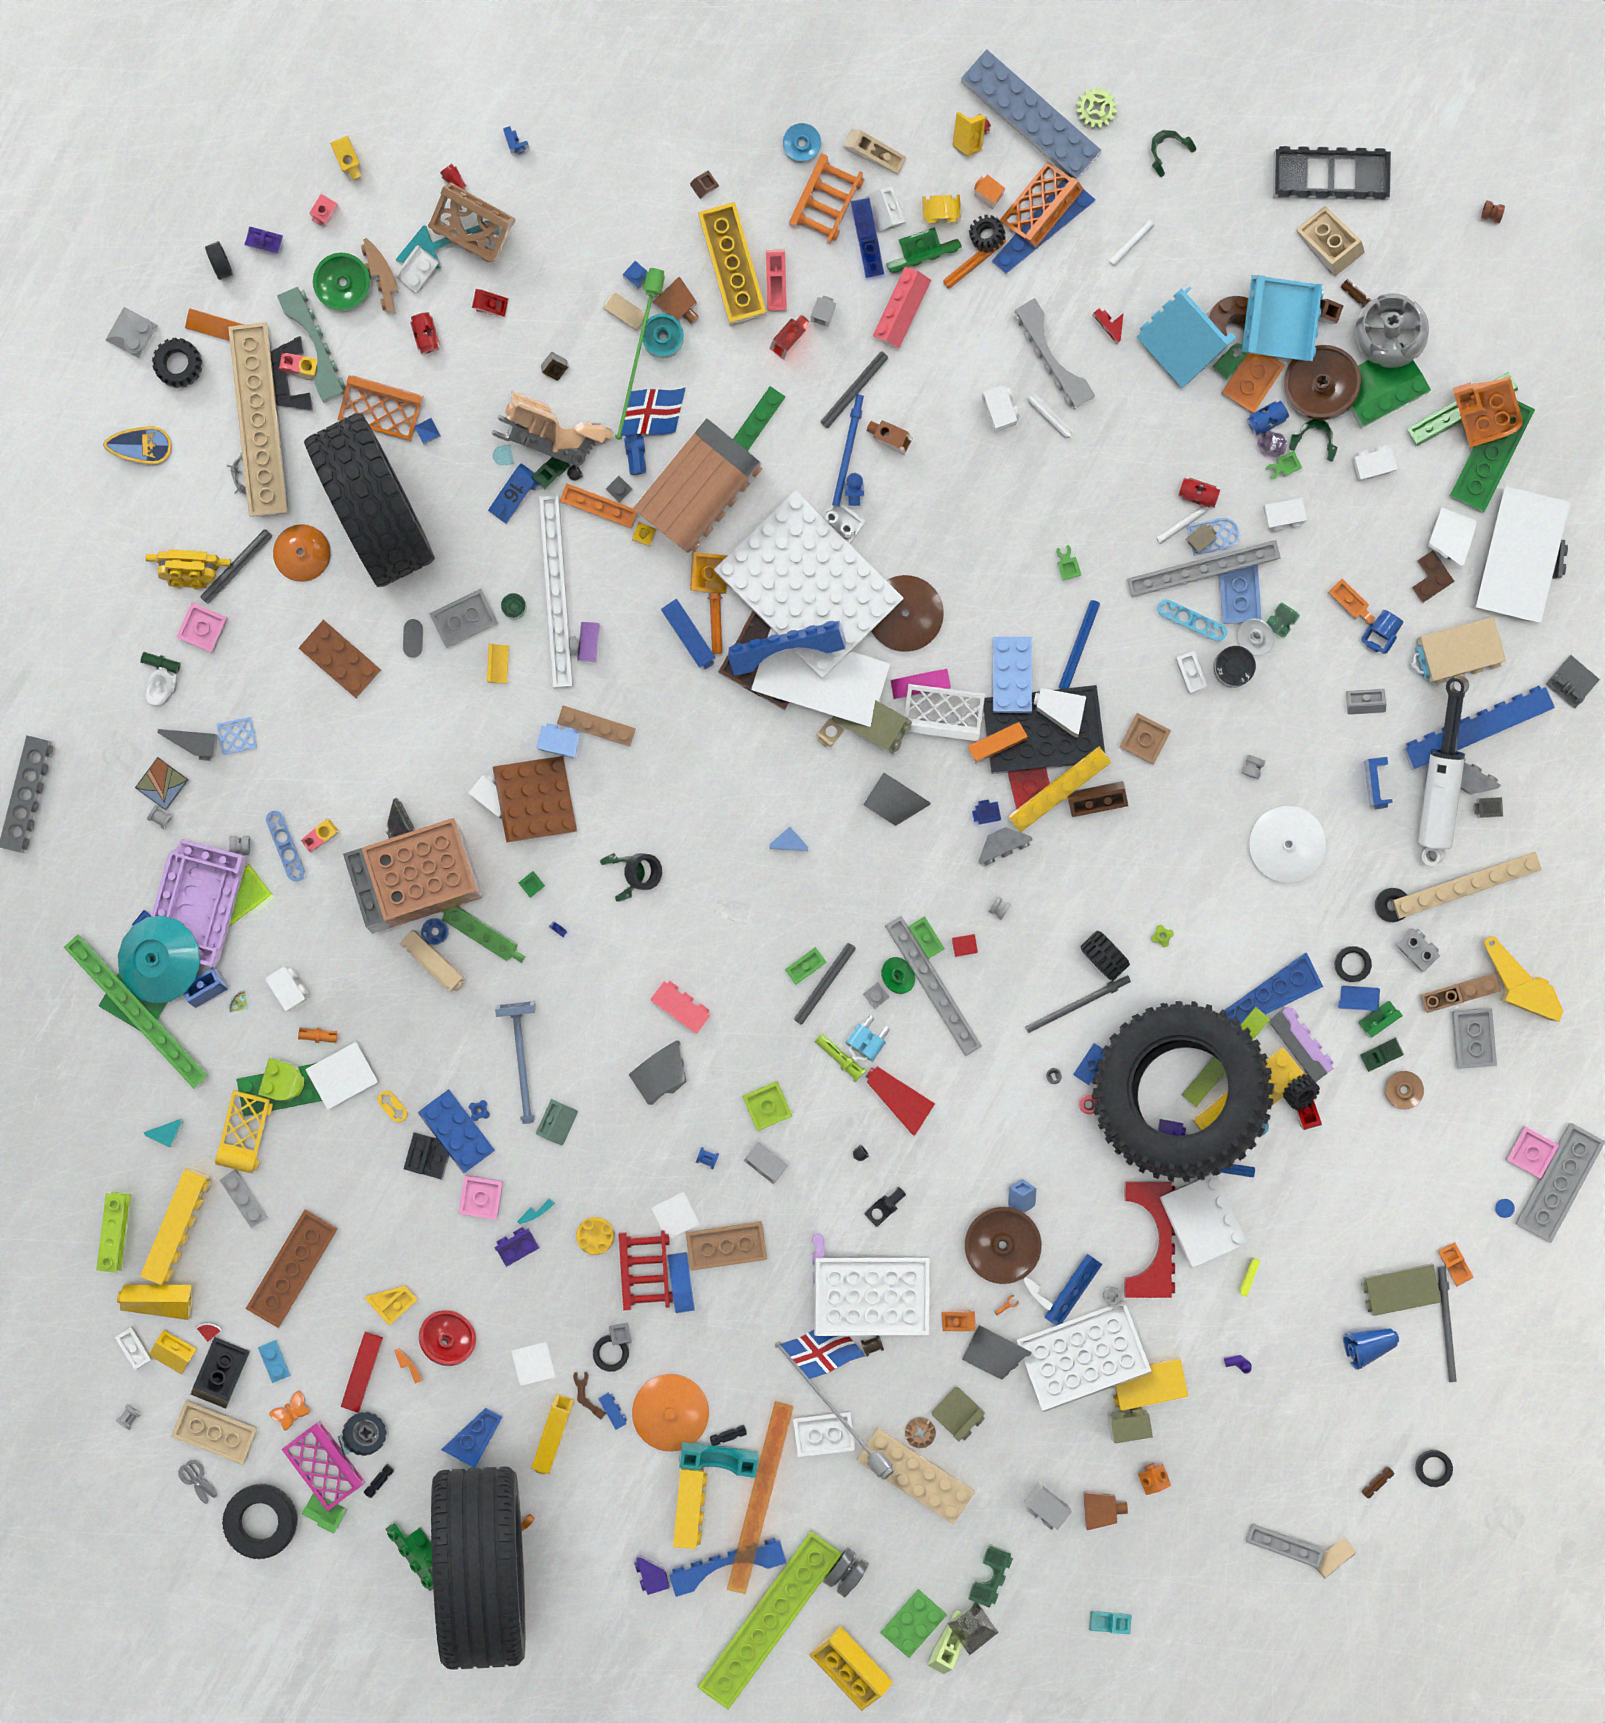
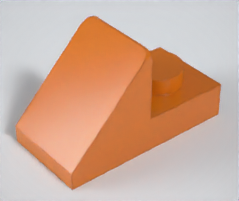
(958, 1320)

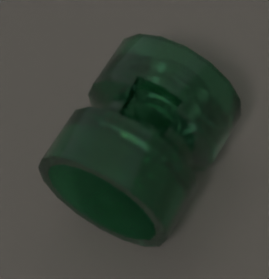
(513, 606)
(1282, 619)

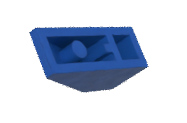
(681, 1282)

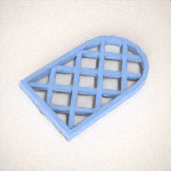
(1217, 535)

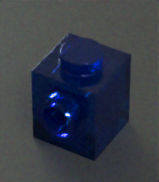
(986, 812)

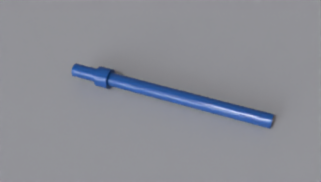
(856, 414)

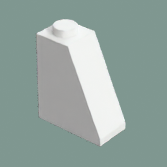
(1061, 708)

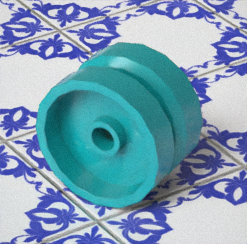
(666, 325)

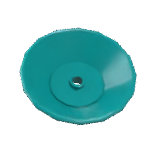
(175, 960)

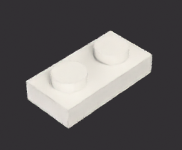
(1191, 671)
(133, 1348)

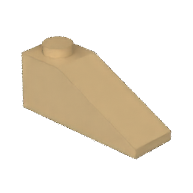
(874, 150)

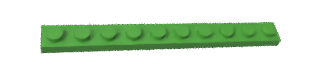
(136, 1011)

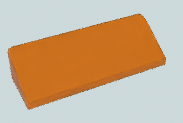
(209, 324)
(997, 742)

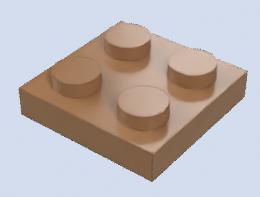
(1145, 738)

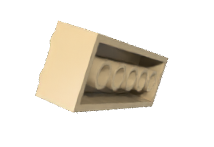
(920, 1476)

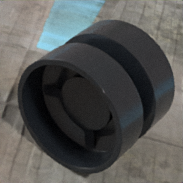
(1234, 666)

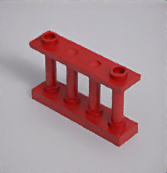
(627, 1261)

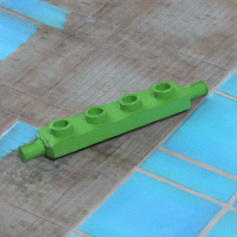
(482, 933)

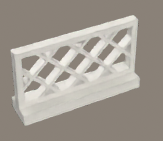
(940, 728)

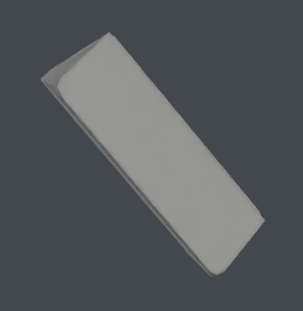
(1366, 701)

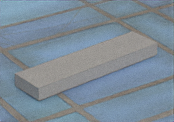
(1285, 1546)

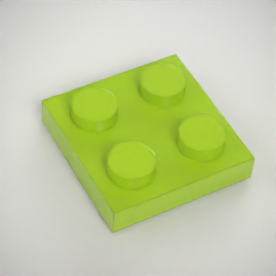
(767, 1106)

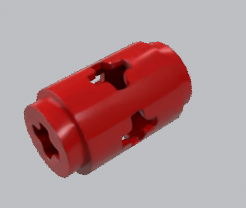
(425, 342)
(1190, 488)

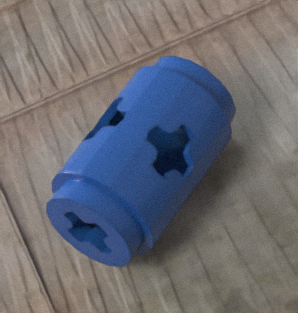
(1276, 415)

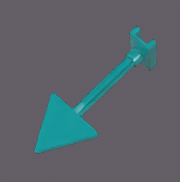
(424, 240)

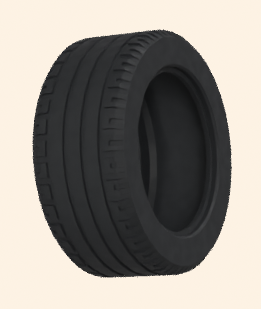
(478, 1568)

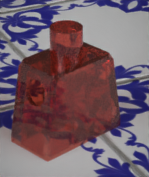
(785, 341)

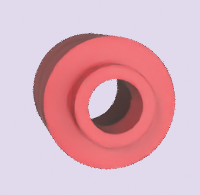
(1082, 1104)

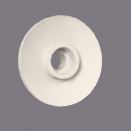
(1248, 639)

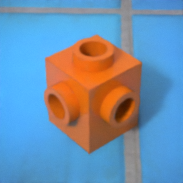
(1154, 1478)

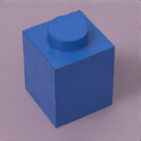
(635, 275)

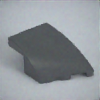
(894, 800)
(660, 1073)
(994, 1353)

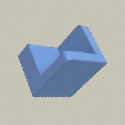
(1022, 1196)

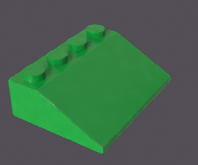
(1386, 390)

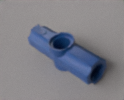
(635, 450)

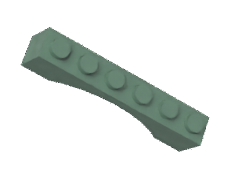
(326, 380)

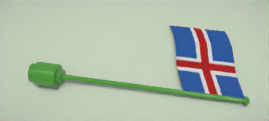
(650, 409)

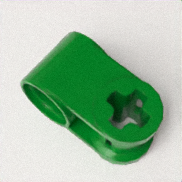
(1227, 362)

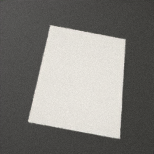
(1522, 554)
(844, 692)

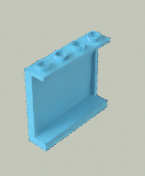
(1282, 318)
(1183, 338)

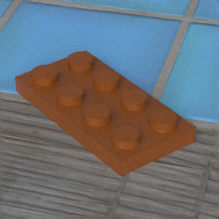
(339, 659)

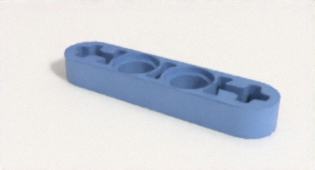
(282, 847)

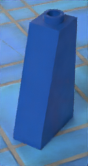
(688, 634)

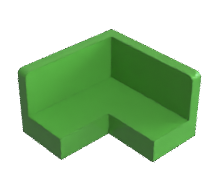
(328, 1520)

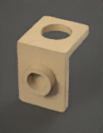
(826, 740)

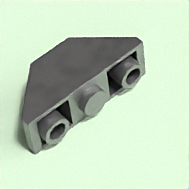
(1476, 782)
(1002, 843)

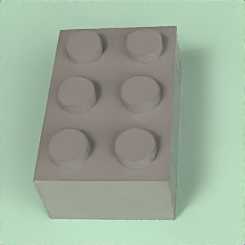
(1047, 1506)

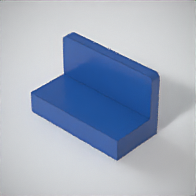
(1359, 998)

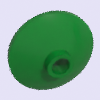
(901, 970)

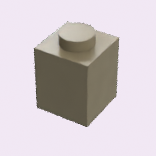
(1201, 538)

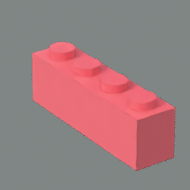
(901, 307)

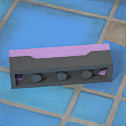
(1300, 1043)

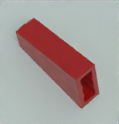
(901, 1099)

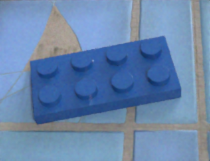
(456, 1131)

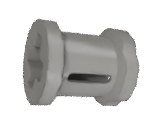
(159, 817)
(1107, 1292)
(129, 1411)

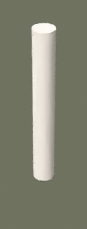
(1131, 243)
(1182, 524)

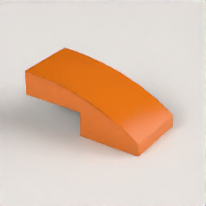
(1455, 1264)
(404, 1361)

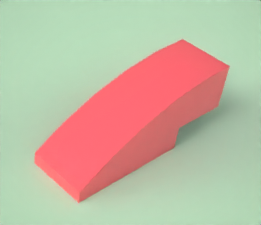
(776, 279)

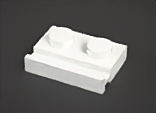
(417, 269)

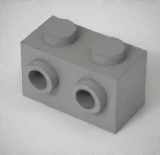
(1417, 949)

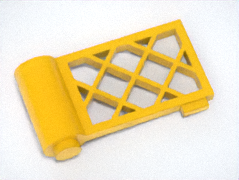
(236, 1156)

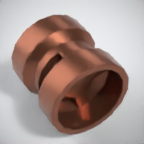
(1492, 211)

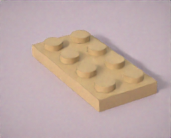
(214, 1432)

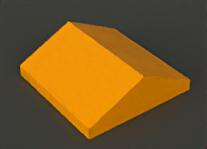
(702, 573)

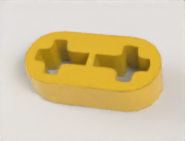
(388, 1109)

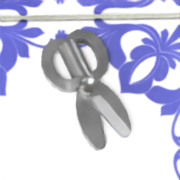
(199, 1484)

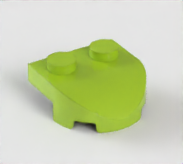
(281, 1081)

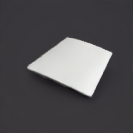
(1452, 535)

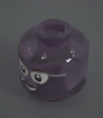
(1272, 444)

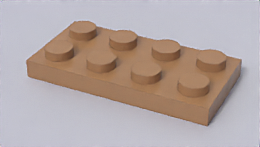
(726, 1245)

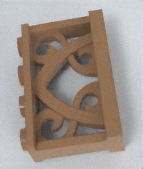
(483, 210)

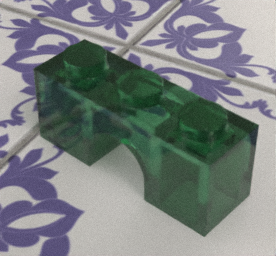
(985, 1592)

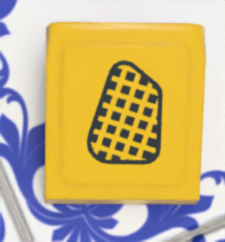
(644, 534)

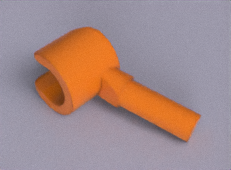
(1007, 1305)

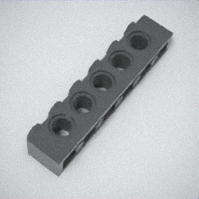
(21, 783)

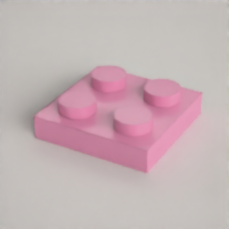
(201, 627)
(1532, 1152)
(480, 1197)

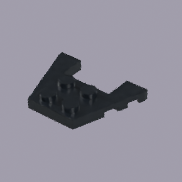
(281, 385)

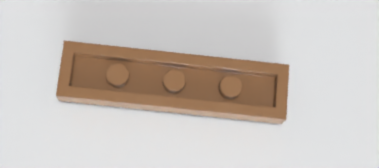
(596, 726)

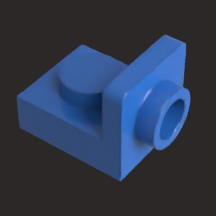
(512, 138)

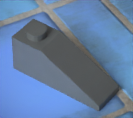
(194, 742)

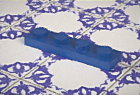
(1073, 1290)

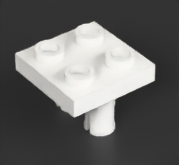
(844, 521)

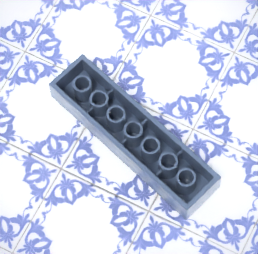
(1030, 115)

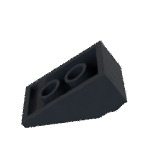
(220, 1372)

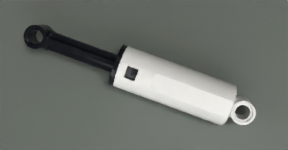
(1443, 781)

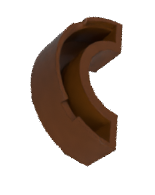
(1229, 310)

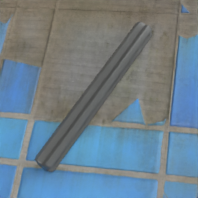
(854, 389)
(230, 572)
(824, 983)

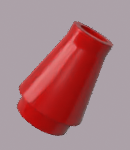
(452, 175)

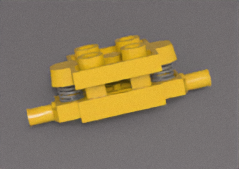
(187, 567)

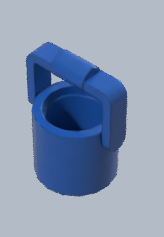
(1386, 627)

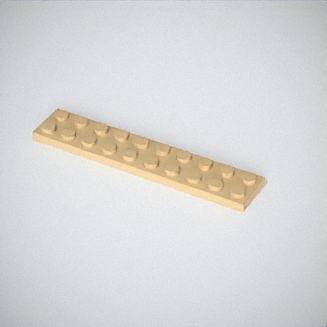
(258, 419)

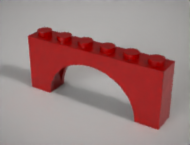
(1157, 1277)

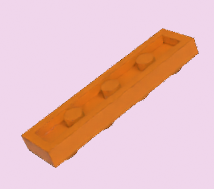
(598, 505)

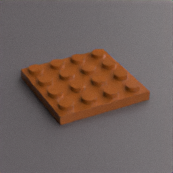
(534, 799)

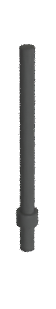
(1111, 987)
(1443, 1286)

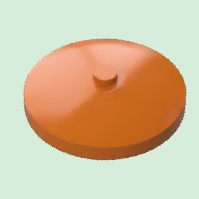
(670, 1412)

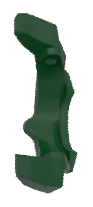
(1159, 138)
(1319, 424)
(626, 894)

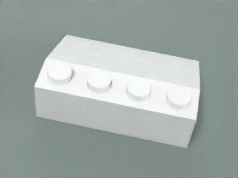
(1203, 1220)

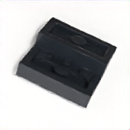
(426, 1156)

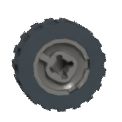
(364, 1433)

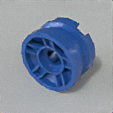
(426, 931)

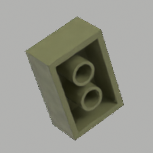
(1129, 1425)

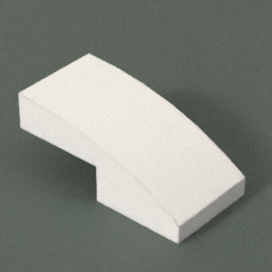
(1034, 1289)

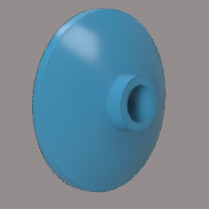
(801, 132)

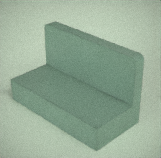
(556, 1122)

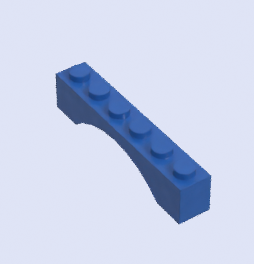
(825, 638)
(687, 1579)

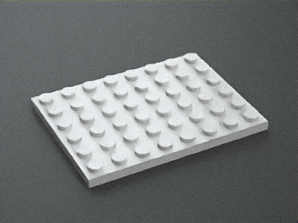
(805, 574)

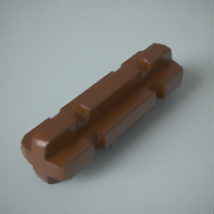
(1355, 292)
(1378, 1482)

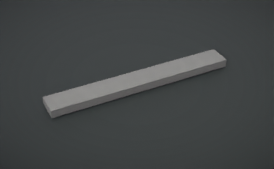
(1204, 568)
(933, 986)

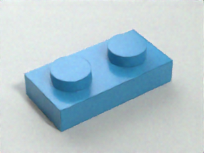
(274, 1361)

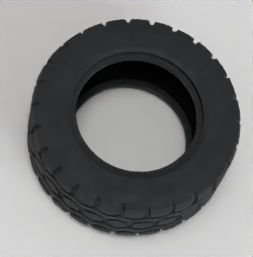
(369, 500)

